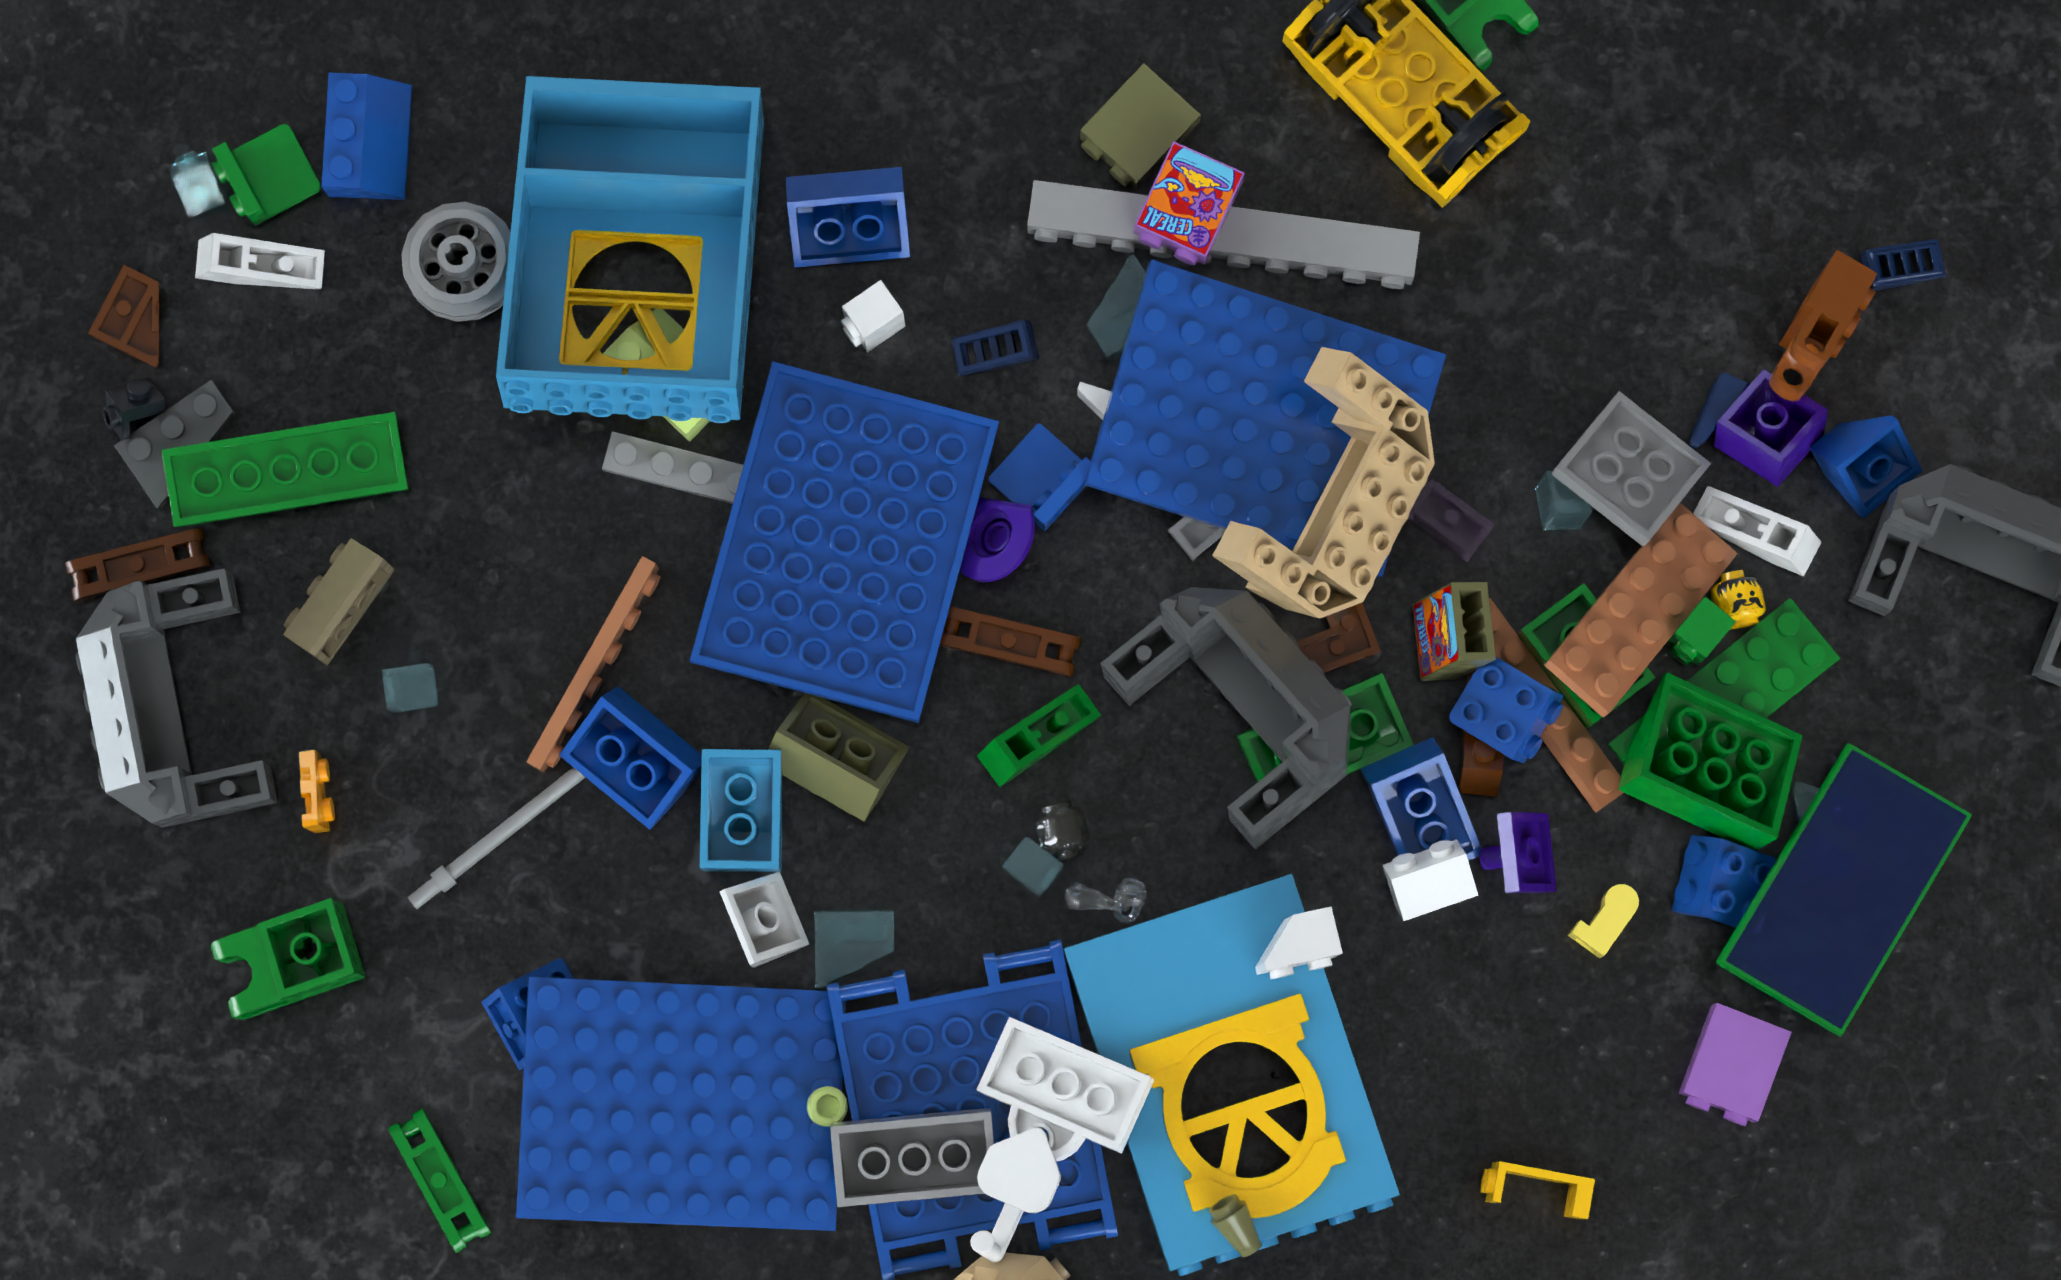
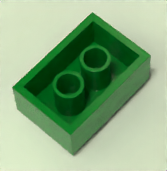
(1549, 631)

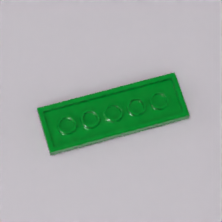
(284, 469)
(1759, 668)

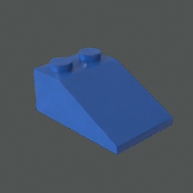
(1420, 800)

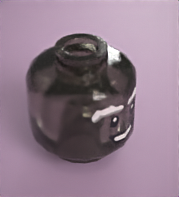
(1062, 830)

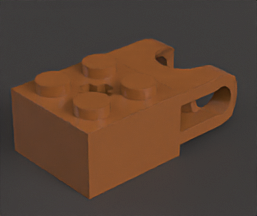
(1821, 321)

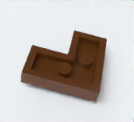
(1344, 643)

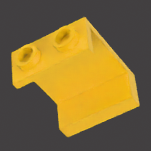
(1578, 1195)

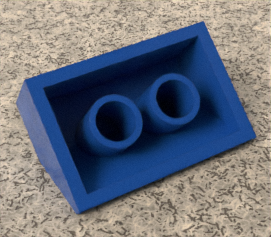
(366, 137)
(847, 217)
(633, 757)

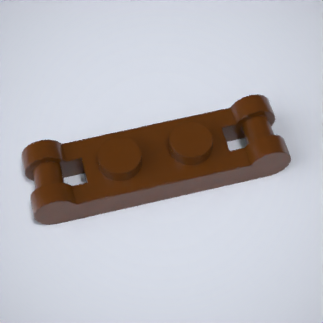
(141, 561)
(1010, 641)

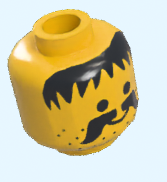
(1739, 598)

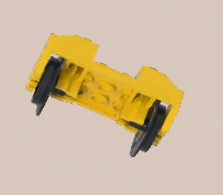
(1407, 88)

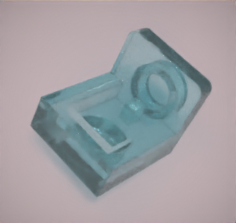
(196, 183)

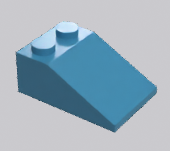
(741, 810)

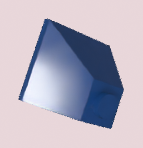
(1866, 461)

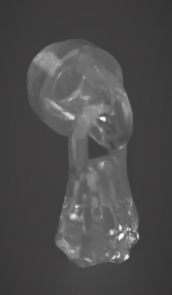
(1128, 893)

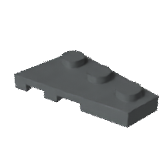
(188, 422)

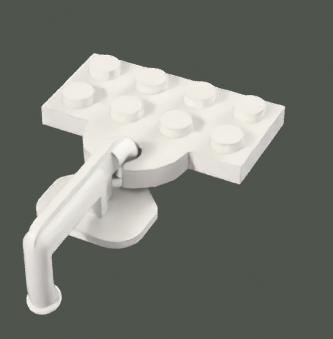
(1053, 1090)

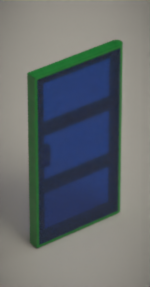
(1843, 889)

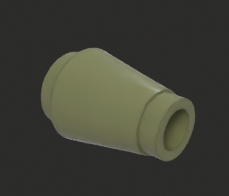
(1235, 1223)

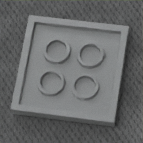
(1631, 468)

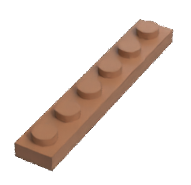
(587, 679)
(1567, 735)

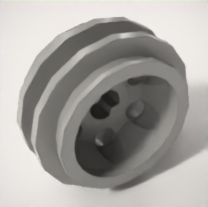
(419, 251)

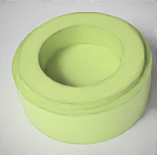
(827, 1106)

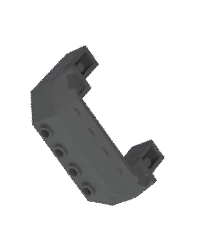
(1973, 524)
(1264, 680)
(138, 709)

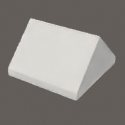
(764, 919)

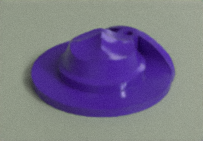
(997, 539)

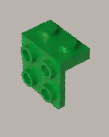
(266, 174)

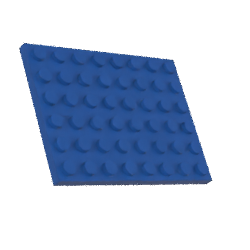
(1217, 405)
(844, 542)
(676, 1105)

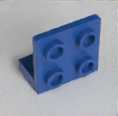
(1042, 475)
(509, 1005)

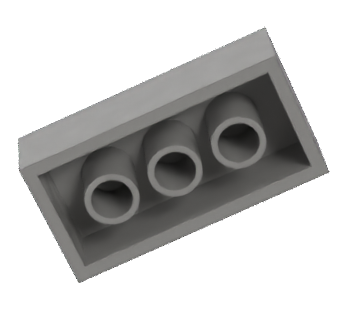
(910, 1156)

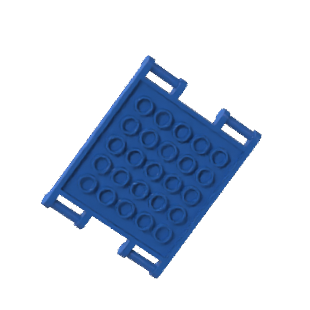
(931, 1060)

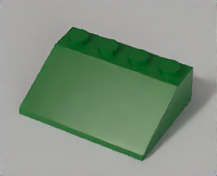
(1712, 763)

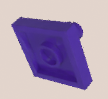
(1523, 853)

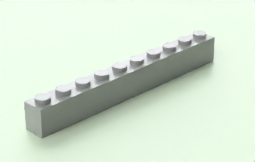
(1246, 237)

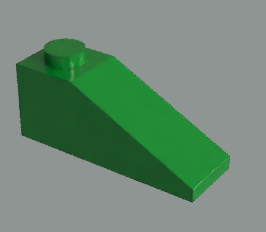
(1038, 735)

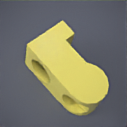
(1616, 910)

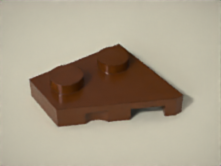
(131, 317)

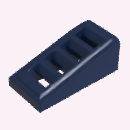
(1871, 258)
(1008, 330)
(1721, 396)

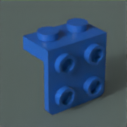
(1507, 709)
(1719, 879)

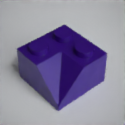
(1769, 431)

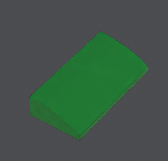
(1374, 732)

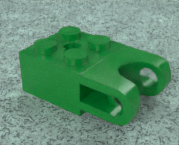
(1464, 21)
(279, 958)

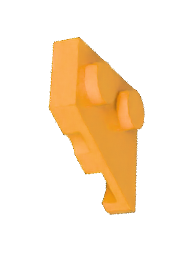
(313, 774)

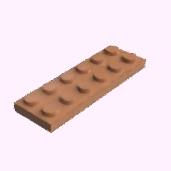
(1640, 610)

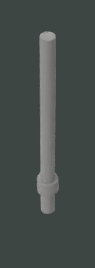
(444, 877)

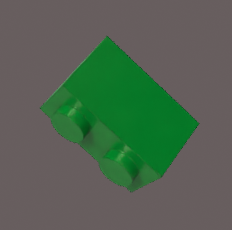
(1699, 633)

